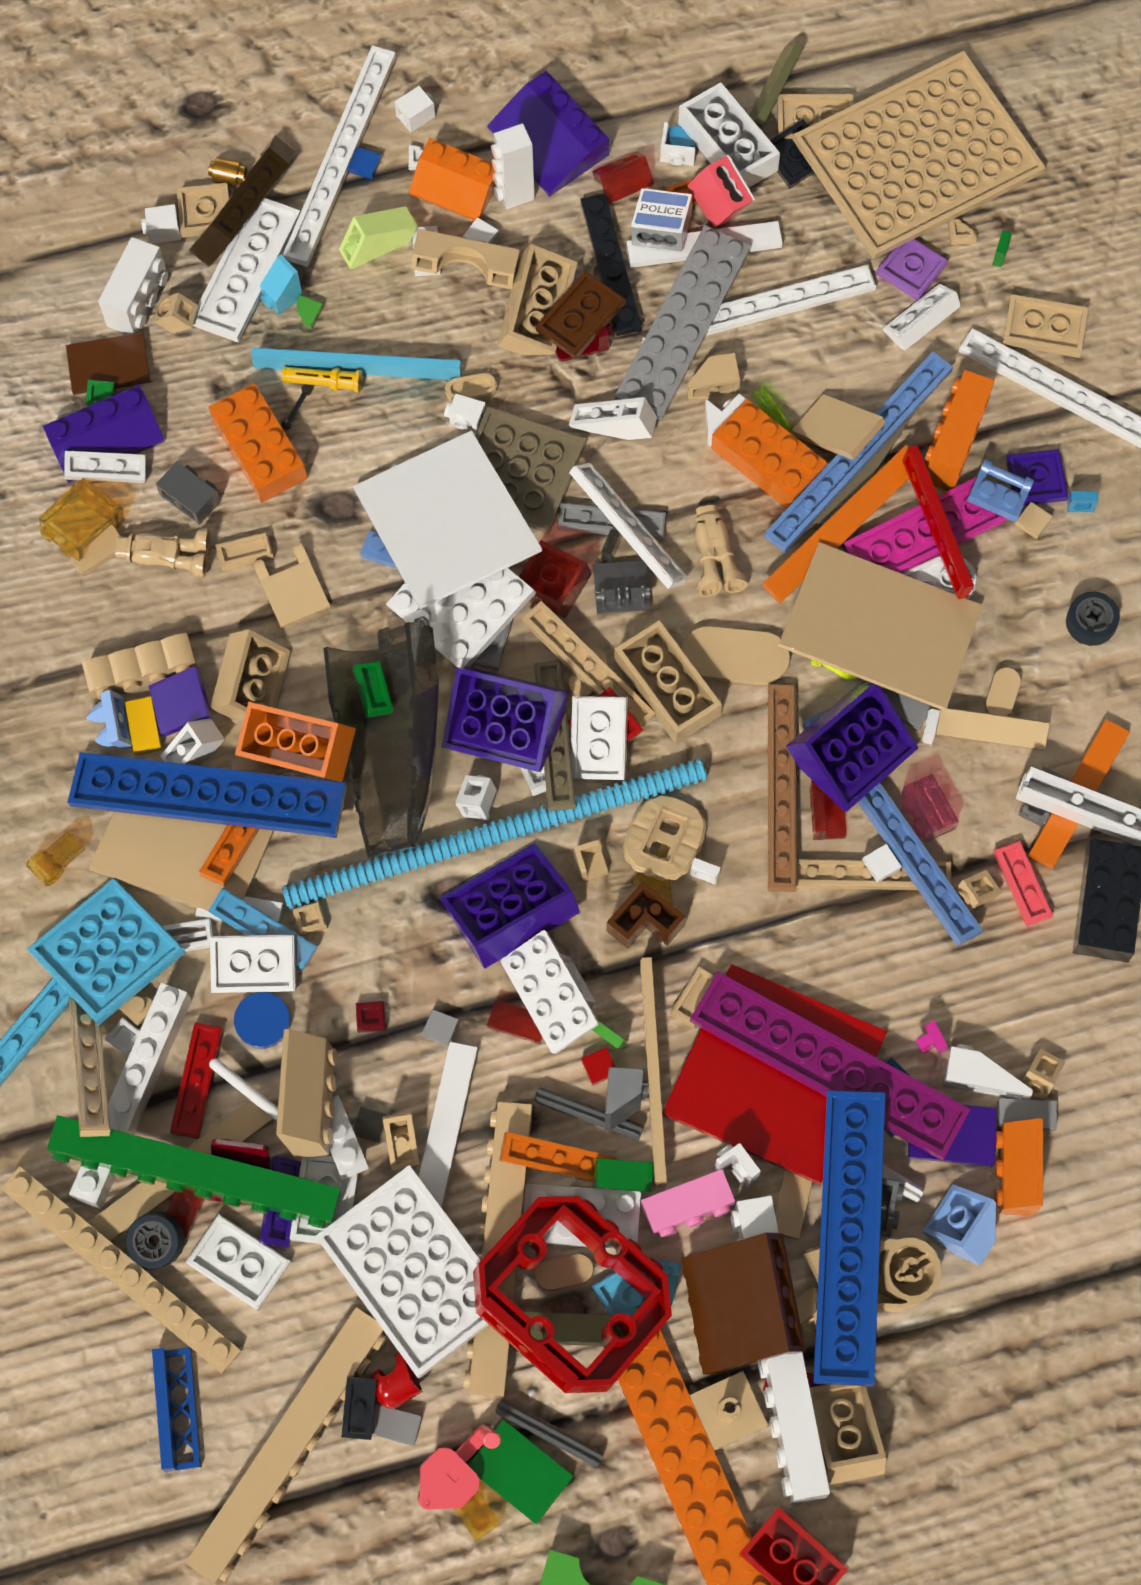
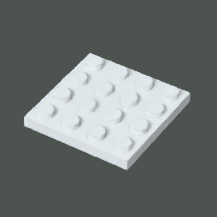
(469, 618)

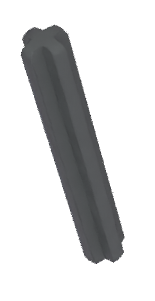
(585, 1112)
(549, 1432)

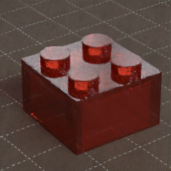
(555, 578)

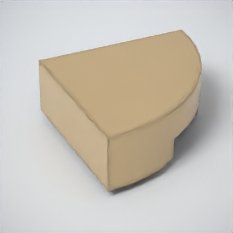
(961, 233)

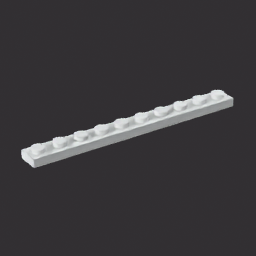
(339, 156)

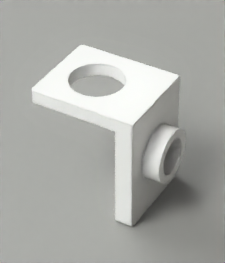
(675, 154)

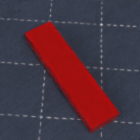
(196, 1081)

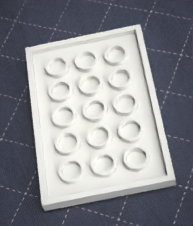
(409, 1269)

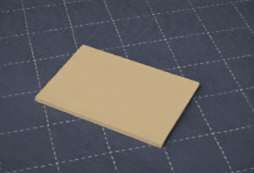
(167, 857)

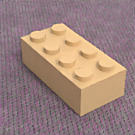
(667, 682)

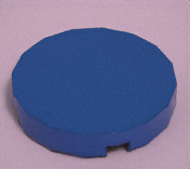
(261, 1020)

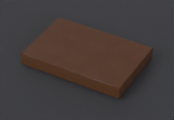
(580, 314)
(110, 360)

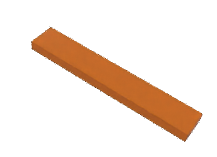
(1089, 775)

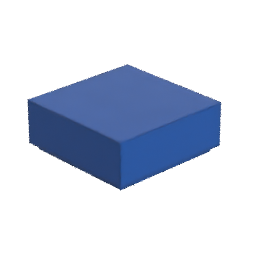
(365, 163)

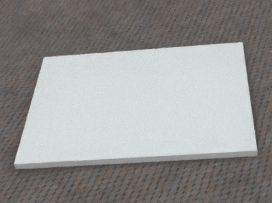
(446, 519)

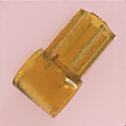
(50, 863)

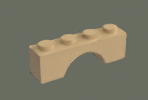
(437, 250)

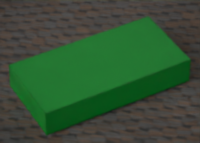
(373, 689)
(623, 1175)

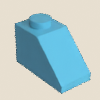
(280, 286)

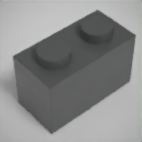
(188, 492)

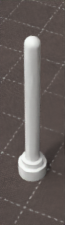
(245, 1088)

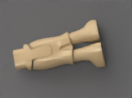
(165, 551)
(716, 551)

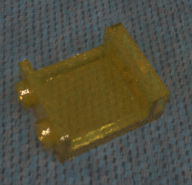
(79, 518)

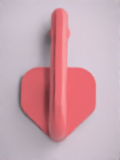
(446, 1477)

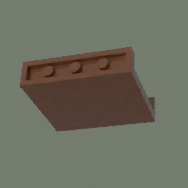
(743, 1303)

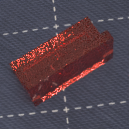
(624, 176)
(826, 816)

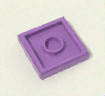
(912, 268)

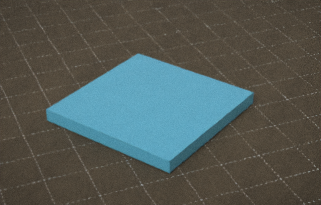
(106, 951)

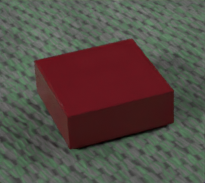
(370, 1017)

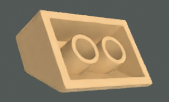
(249, 673)

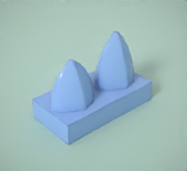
(112, 712)

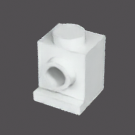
(465, 412)
(476, 797)

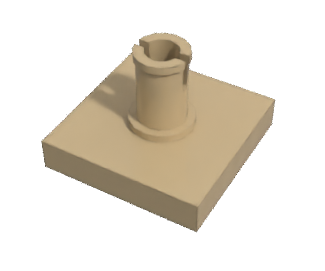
(728, 1411)

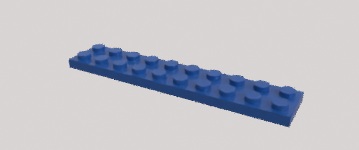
(208, 794)
(850, 1239)

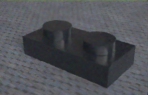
(359, 1407)

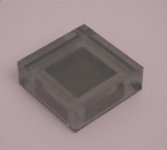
(611, 546)
(369, 1125)

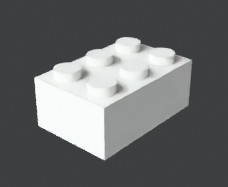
(133, 287)

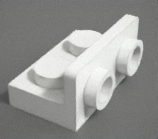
(743, 1166)

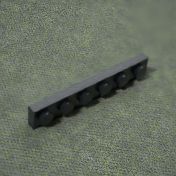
(610, 260)

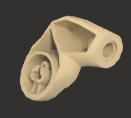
(906, 1272)

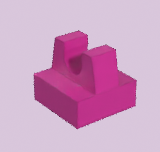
(932, 1039)

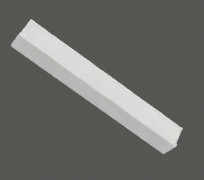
(1081, 805)

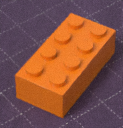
(957, 429)
(258, 442)
(767, 453)
(295, 741)

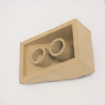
(847, 1433)

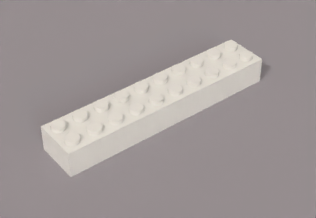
(787, 1387)

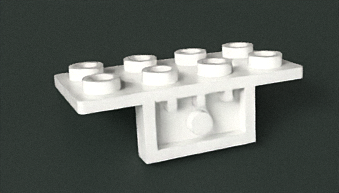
(551, 991)

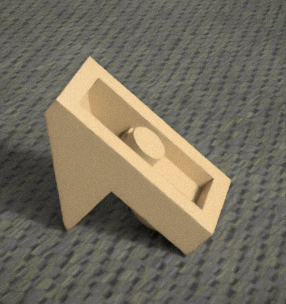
(400, 1140)

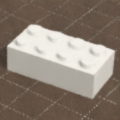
(723, 129)

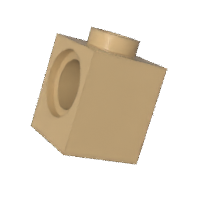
(175, 313)

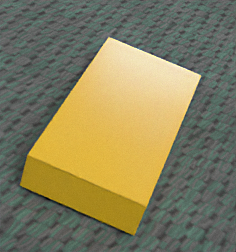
(143, 725)

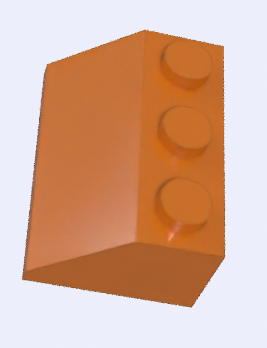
(453, 180)
(1020, 1167)

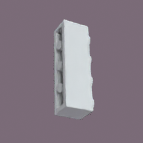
(513, 166)

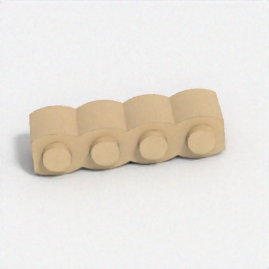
(138, 666)

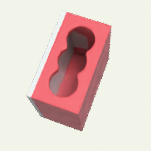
(721, 192)

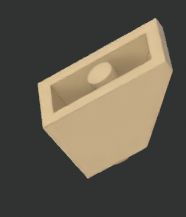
(715, 377)

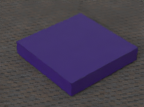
(1045, 470)
(179, 700)

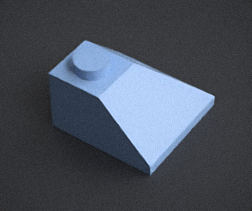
(964, 1224)

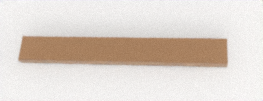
(781, 788)

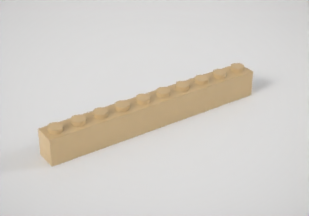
(502, 1209)
(285, 1448)

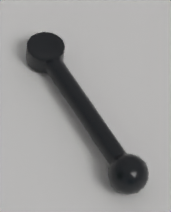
(306, 391)

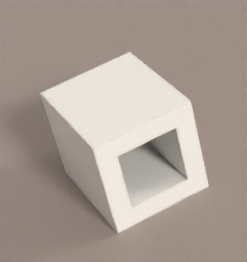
(415, 108)
(161, 224)

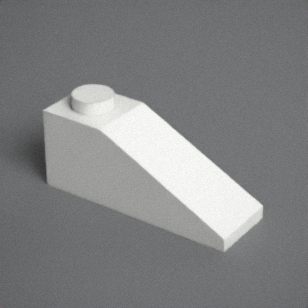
(615, 418)
(978, 1073)

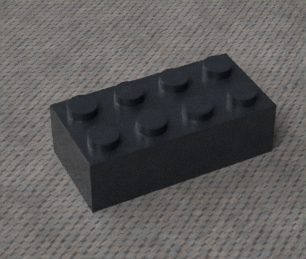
(1109, 901)

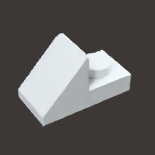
(715, 417)

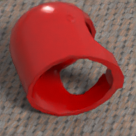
(397, 1386)

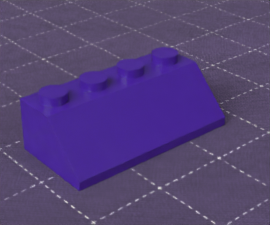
(110, 426)

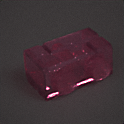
(929, 808)

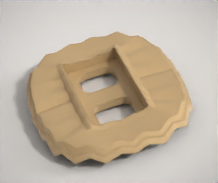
(646, 830)

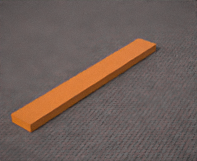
(839, 526)

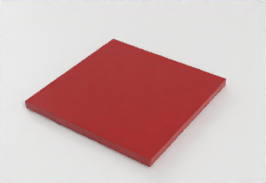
(754, 1104)

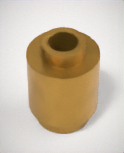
(227, 171)

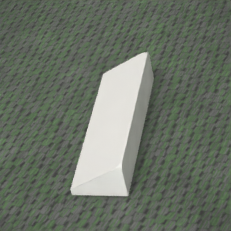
(922, 316)

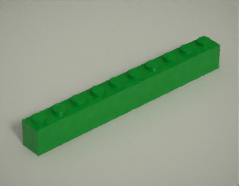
(196, 1171)

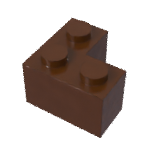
(644, 911)

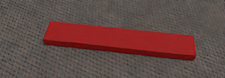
(938, 522)

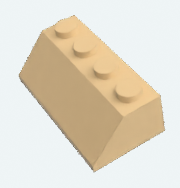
(537, 287)
(306, 1094)

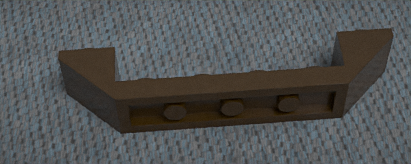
(243, 201)

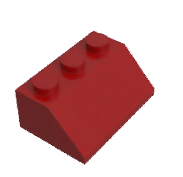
(792, 1554)

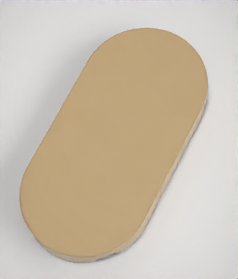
(736, 655)

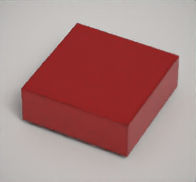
(598, 1065)

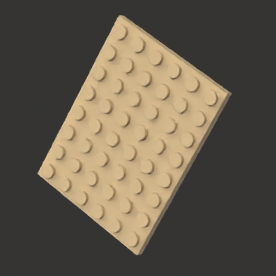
(918, 154)

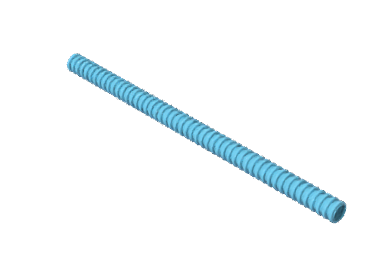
(493, 833)

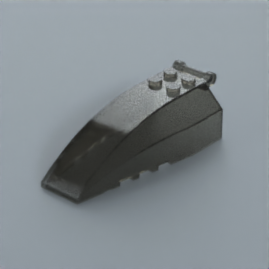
(395, 752)

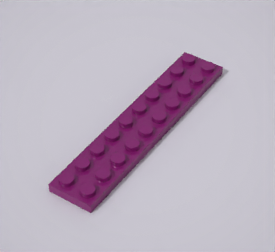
(827, 1062)

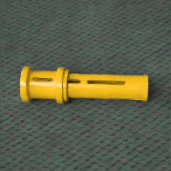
(334, 379)

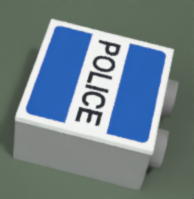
(661, 219)

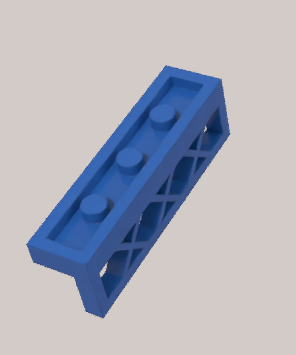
(165, 1410)

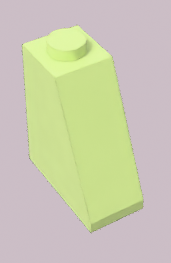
(376, 235)

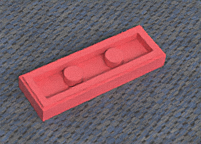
(1023, 883)

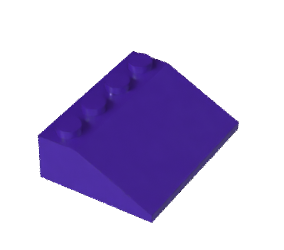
(560, 132)
(503, 718)
(853, 745)
(510, 904)

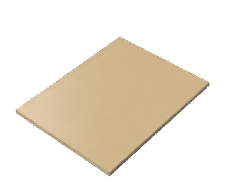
(881, 626)

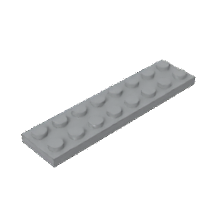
(684, 320)

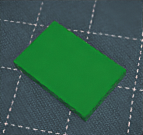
(521, 1473)

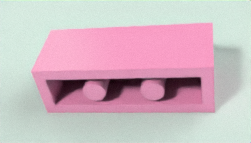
(688, 1204)

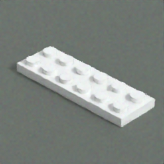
(246, 261)

